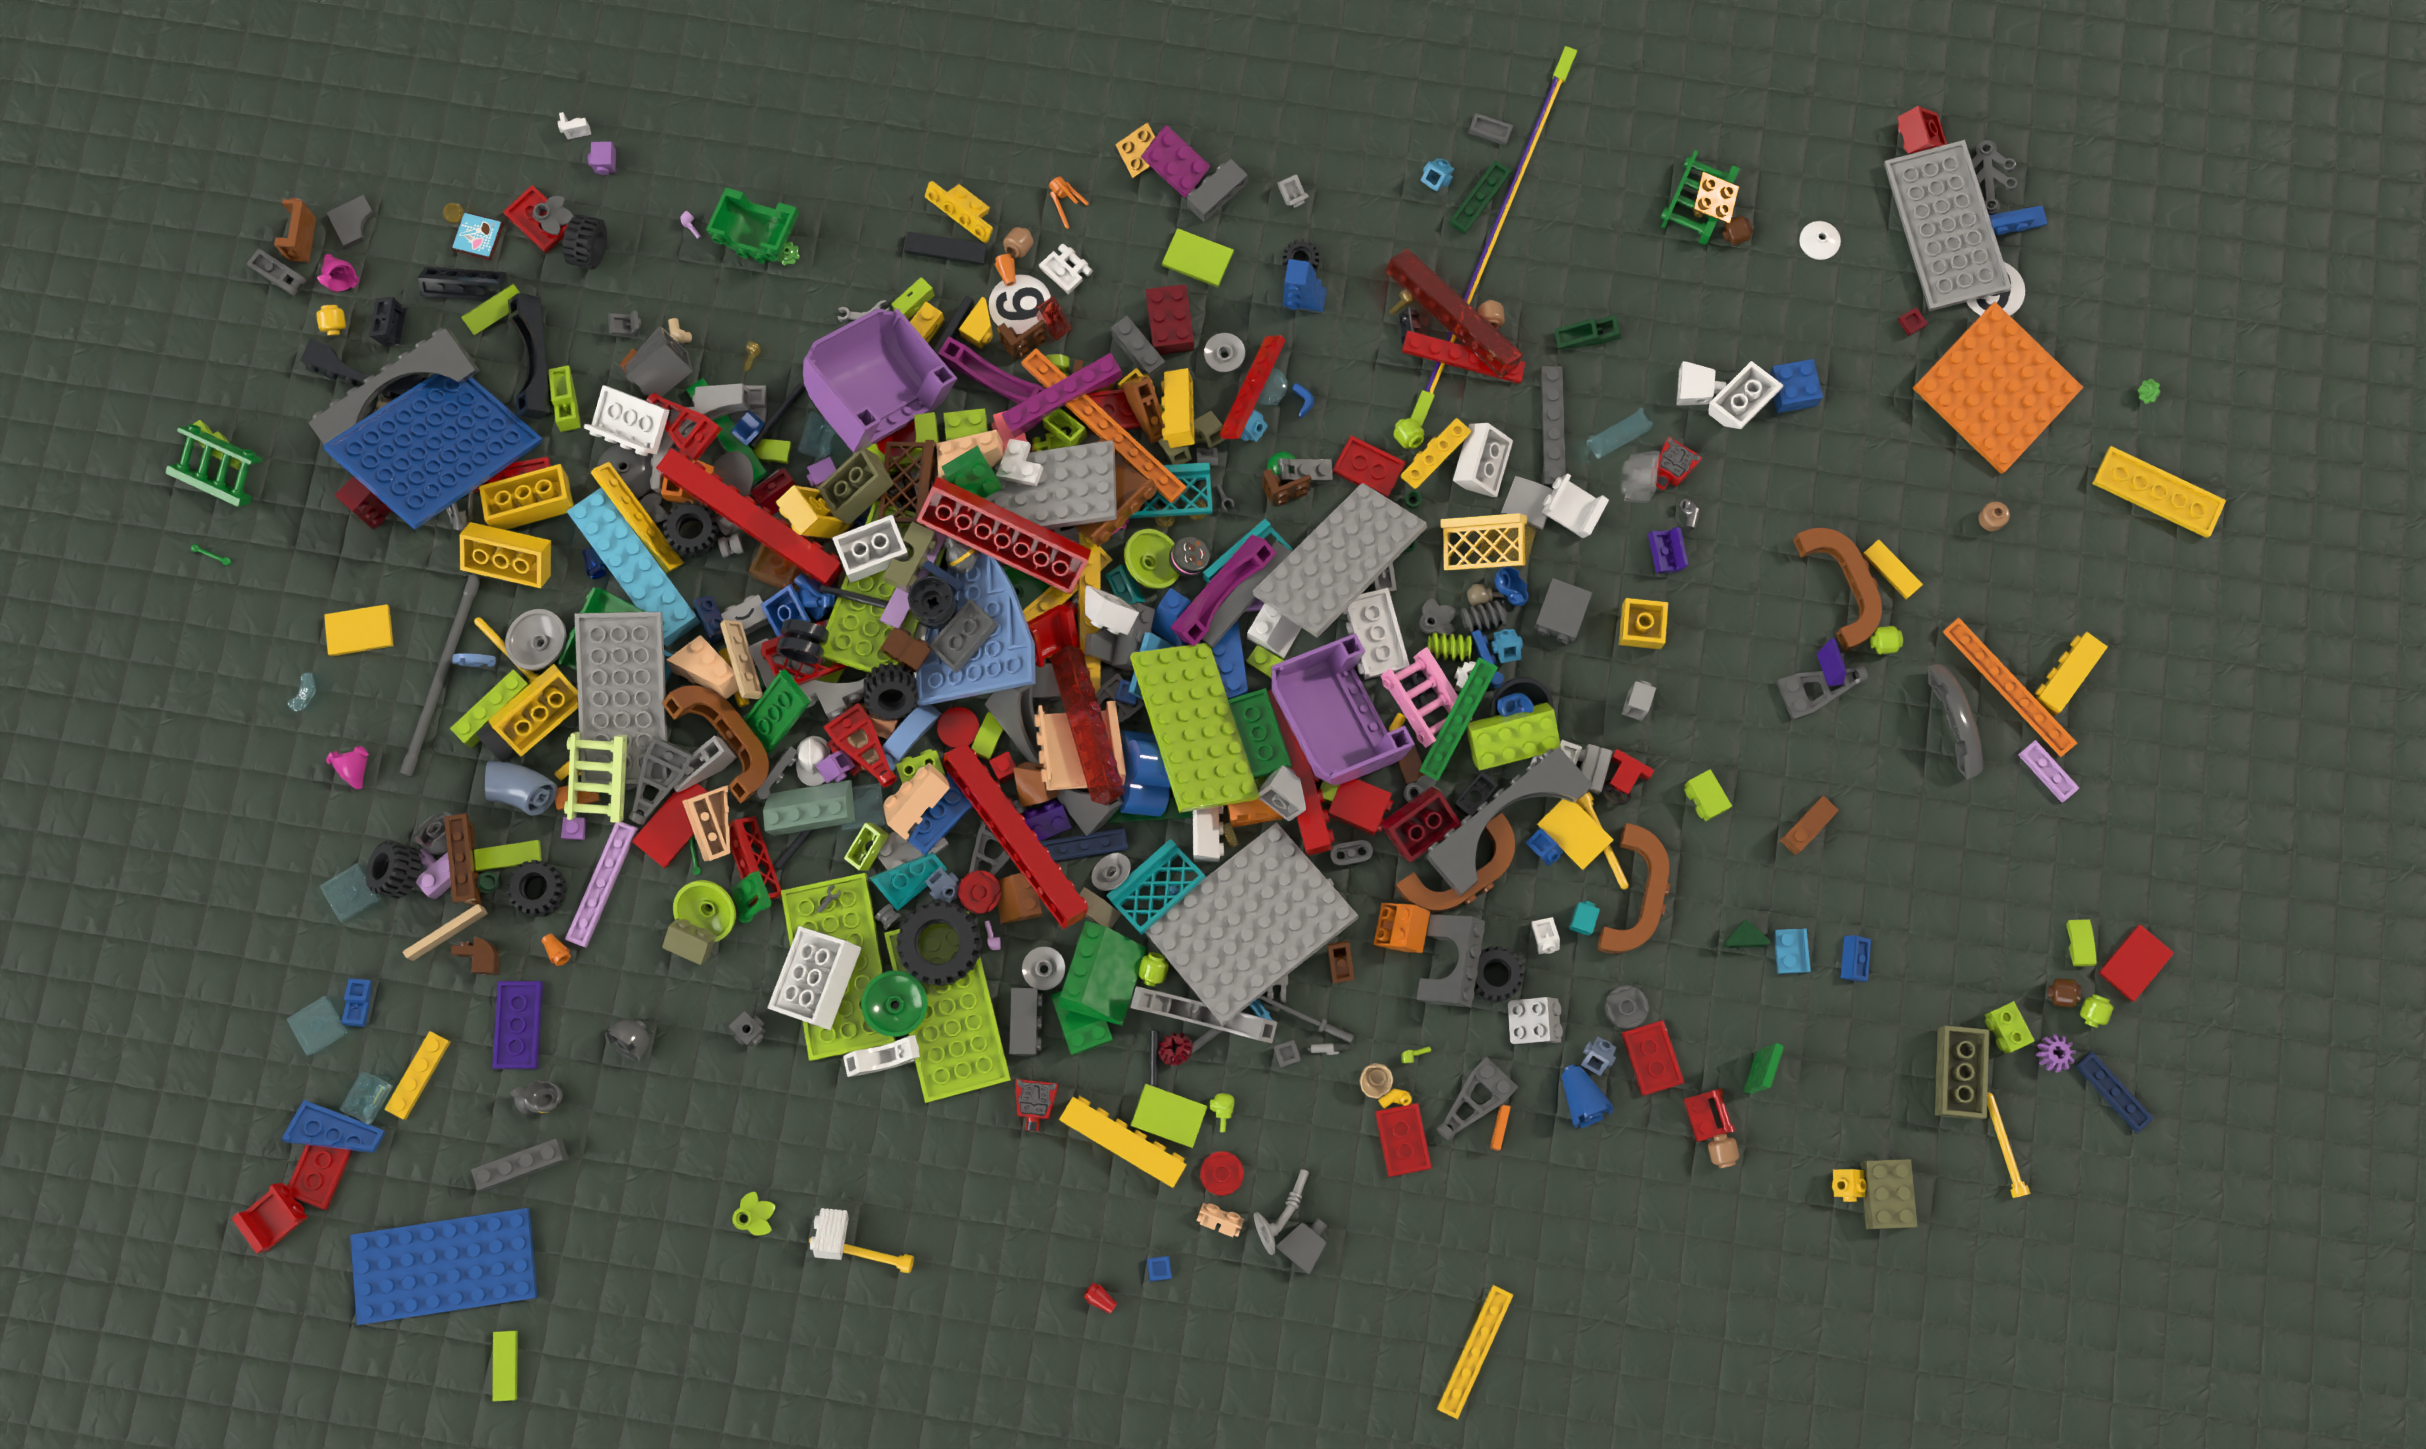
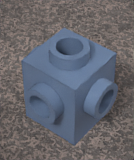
(943, 886)
(1598, 1055)

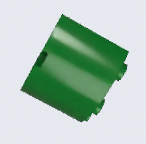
(750, 227)

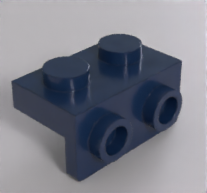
(709, 618)

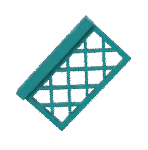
(1184, 473)
(1262, 530)
(1142, 876)

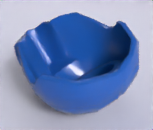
(1510, 584)

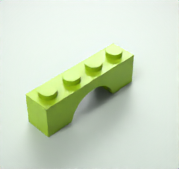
(490, 704)

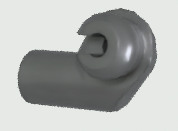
(1691, 512)

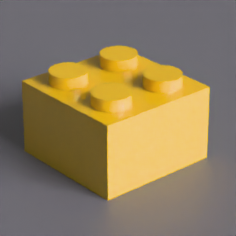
(1643, 623)

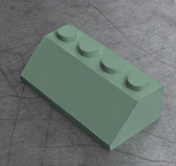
(809, 808)

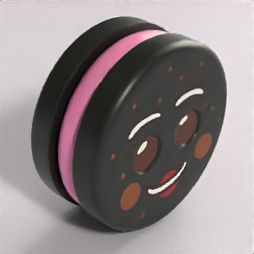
(1189, 556)

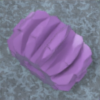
(2058, 1045)

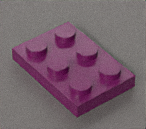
(1175, 161)

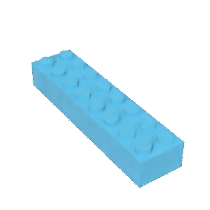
(632, 564)

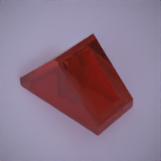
(1053, 316)

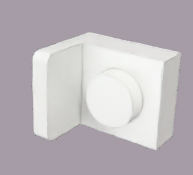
(574, 128)
(1546, 936)

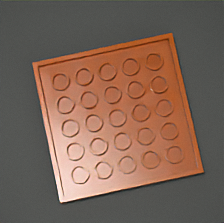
(1997, 387)

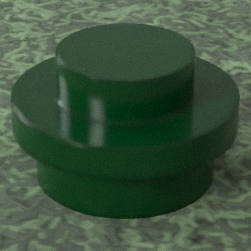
(487, 882)

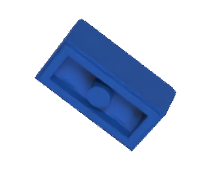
(1855, 958)

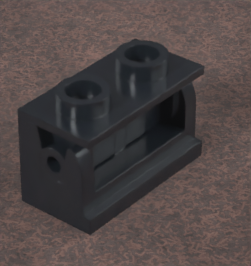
(388, 321)

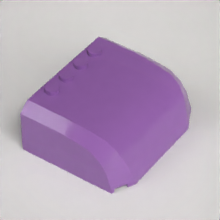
(874, 377)
(1334, 713)

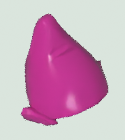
(337, 274)
(350, 765)

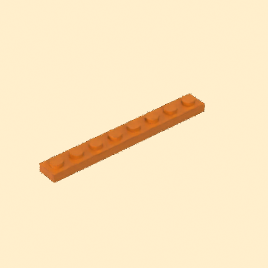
(2009, 687)

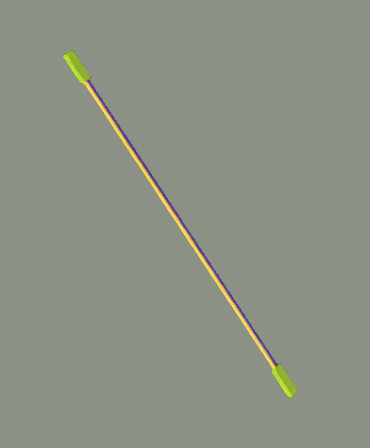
(1559, 76)

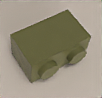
(689, 941)

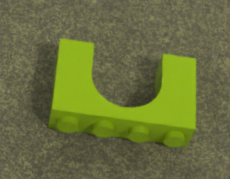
(926, 429)

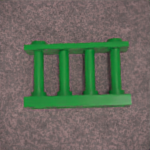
(1703, 229)
(200, 479)

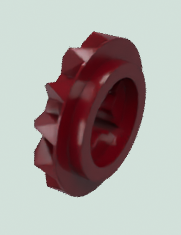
(1182, 1052)

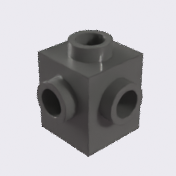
(742, 1024)

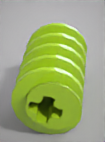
(1450, 646)

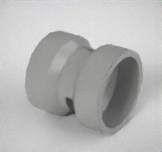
(735, 544)

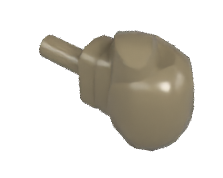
(1480, 594)

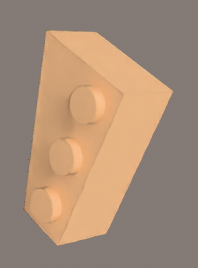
(988, 442)
(705, 667)
(914, 798)
(710, 822)

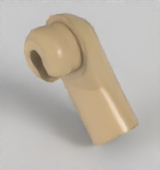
(679, 335)

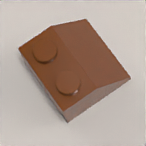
(1018, 900)

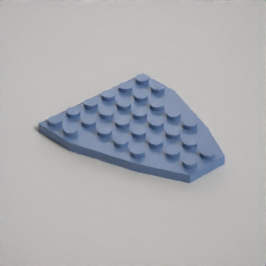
(1003, 659)

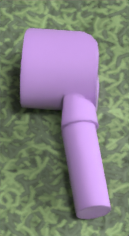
(686, 219)
(994, 943)

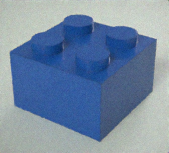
(1800, 386)

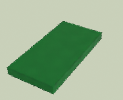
(777, 711)
(1259, 733)
(1764, 1068)

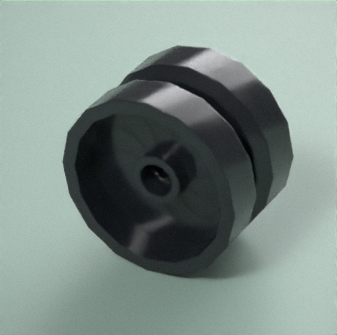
(802, 641)

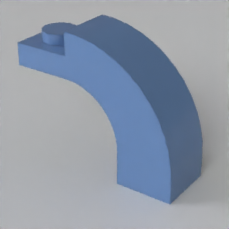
(909, 733)

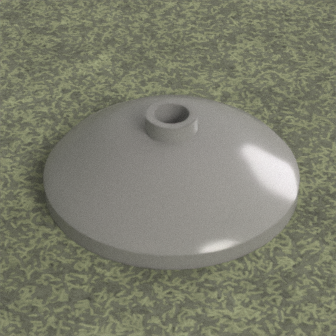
(529, 632)

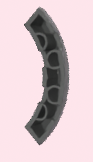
(1960, 719)

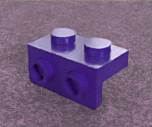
(1668, 550)
(1047, 819)

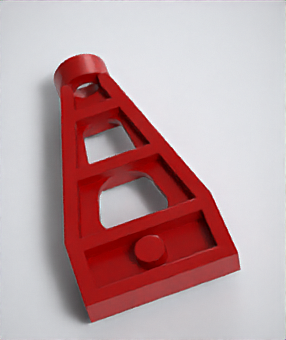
(699, 437)
(847, 725)

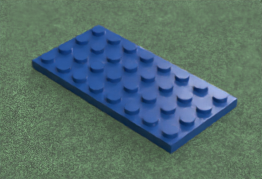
(443, 1266)

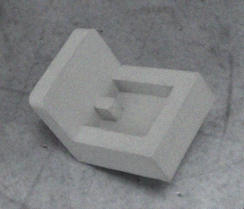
(1292, 191)

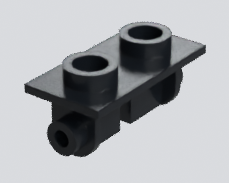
(1408, 321)

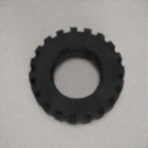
(917, 922)

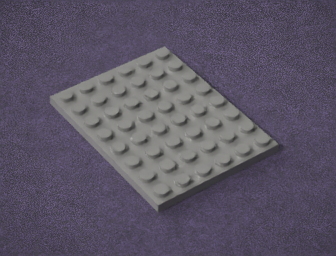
(1250, 923)

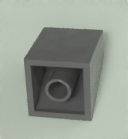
(658, 364)

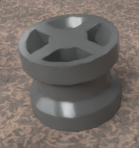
(888, 917)

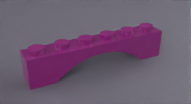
(973, 366)
(1088, 379)
(1248, 559)

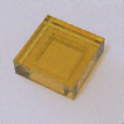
(1230, 835)

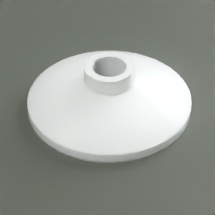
(1818, 248)

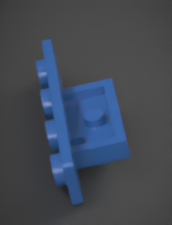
(2018, 220)

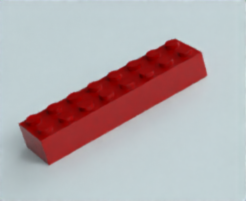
(1003, 535)

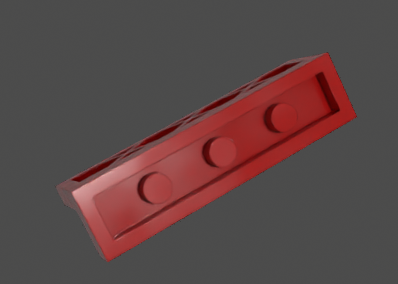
(746, 859)

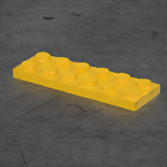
(2159, 492)

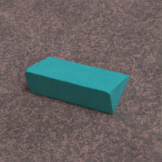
(1124, 585)

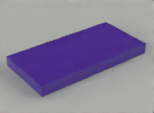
(517, 1025)

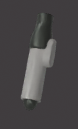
(1330, 1049)

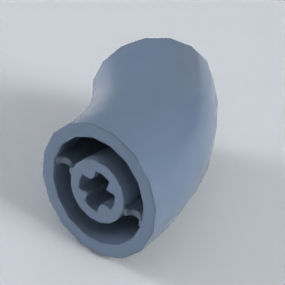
(519, 787)

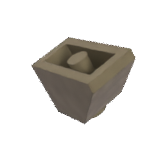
(1099, 910)

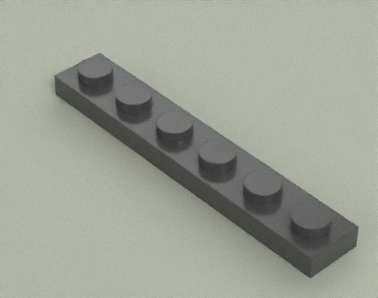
(1552, 423)

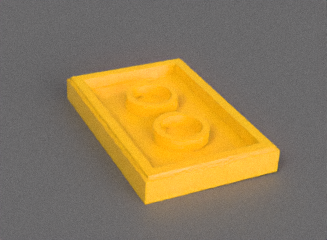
(358, 630)
(1575, 832)

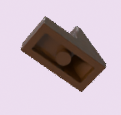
(1340, 961)

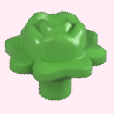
(789, 254)
(2149, 391)

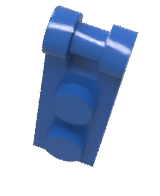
(1480, 645)

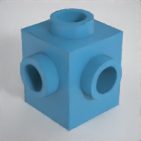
(1437, 174)
(1254, 427)
(1507, 645)

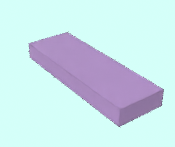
(2048, 771)

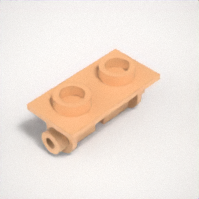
(1211, 1215)

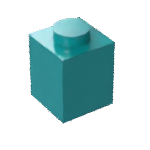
(1584, 918)

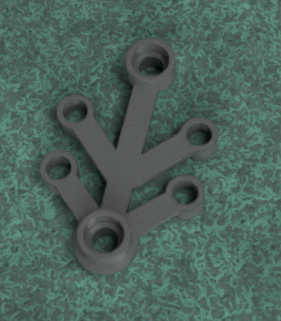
(1990, 172)

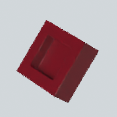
(1912, 321)

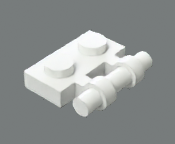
(1061, 272)

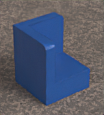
(747, 427)

